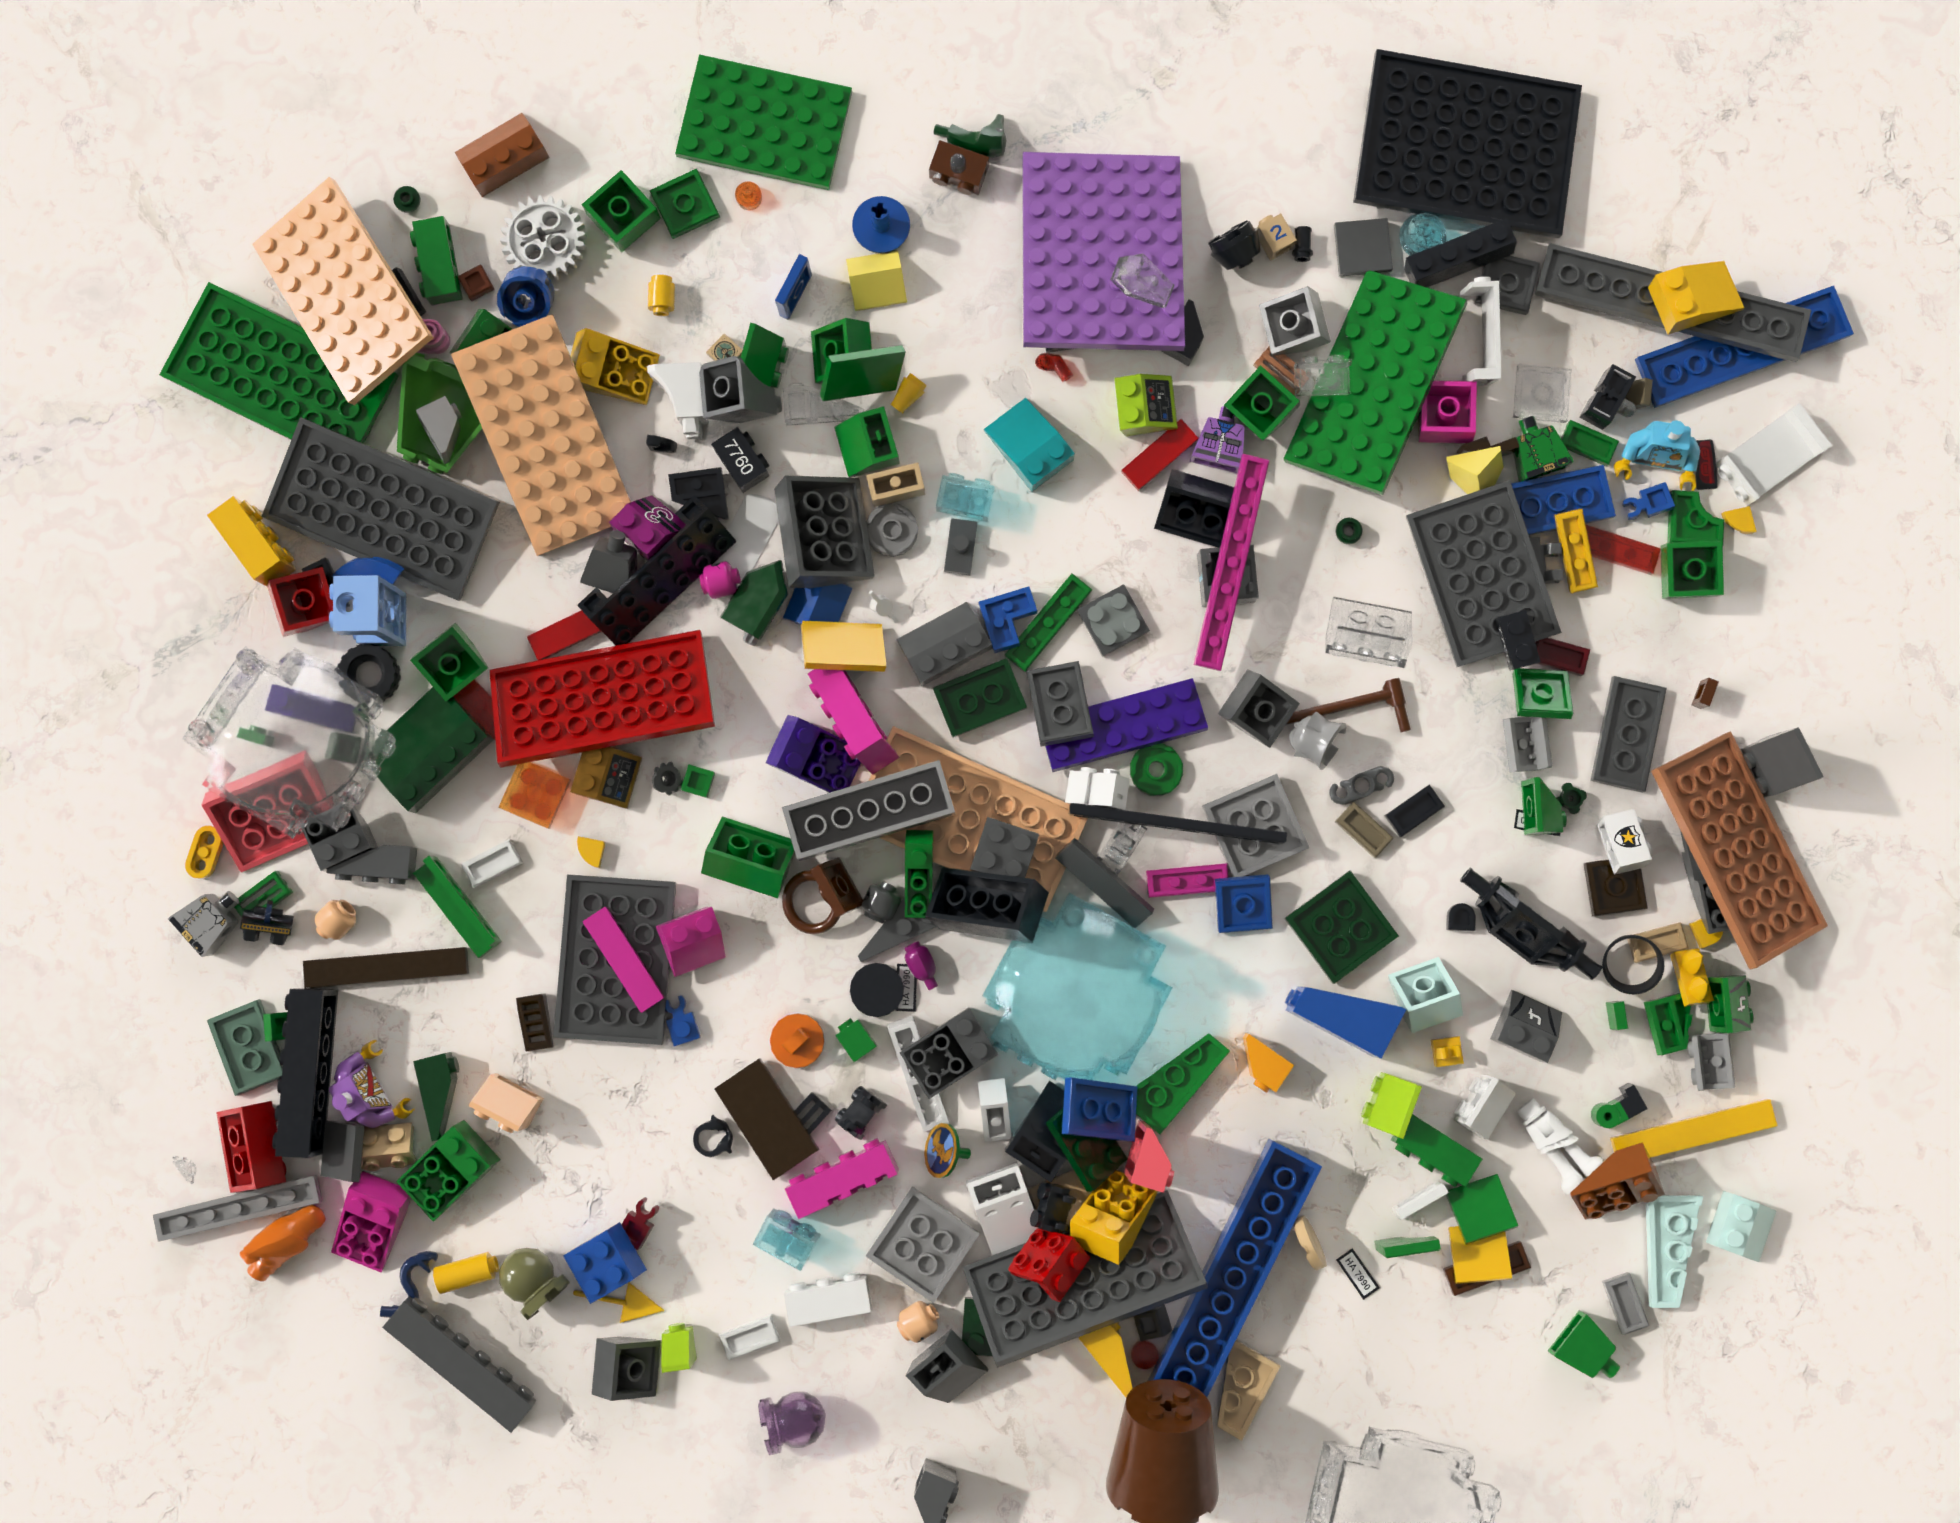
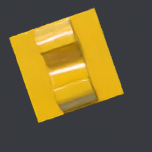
(1447, 1051)

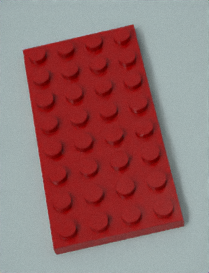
(601, 698)

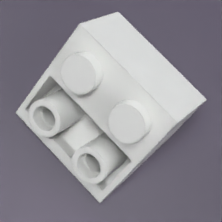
(1484, 1105)

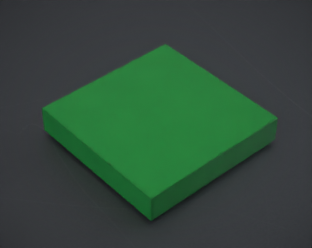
(684, 203)
(1542, 693)
(1481, 1209)

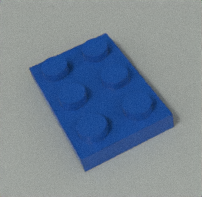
(1099, 1109)

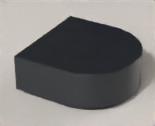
(1461, 917)

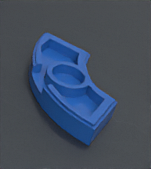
(371, 566)

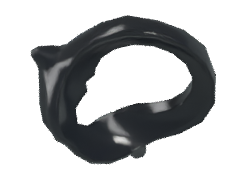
(724, 1145)

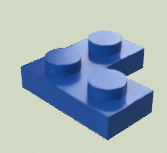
(1001, 612)

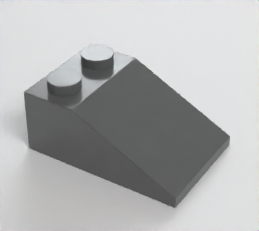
(1781, 762)

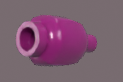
(921, 964)

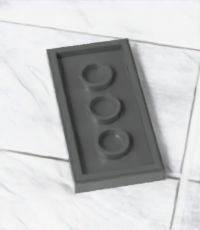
(1628, 734)

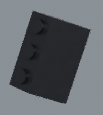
(1194, 508)

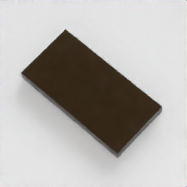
(766, 1119)

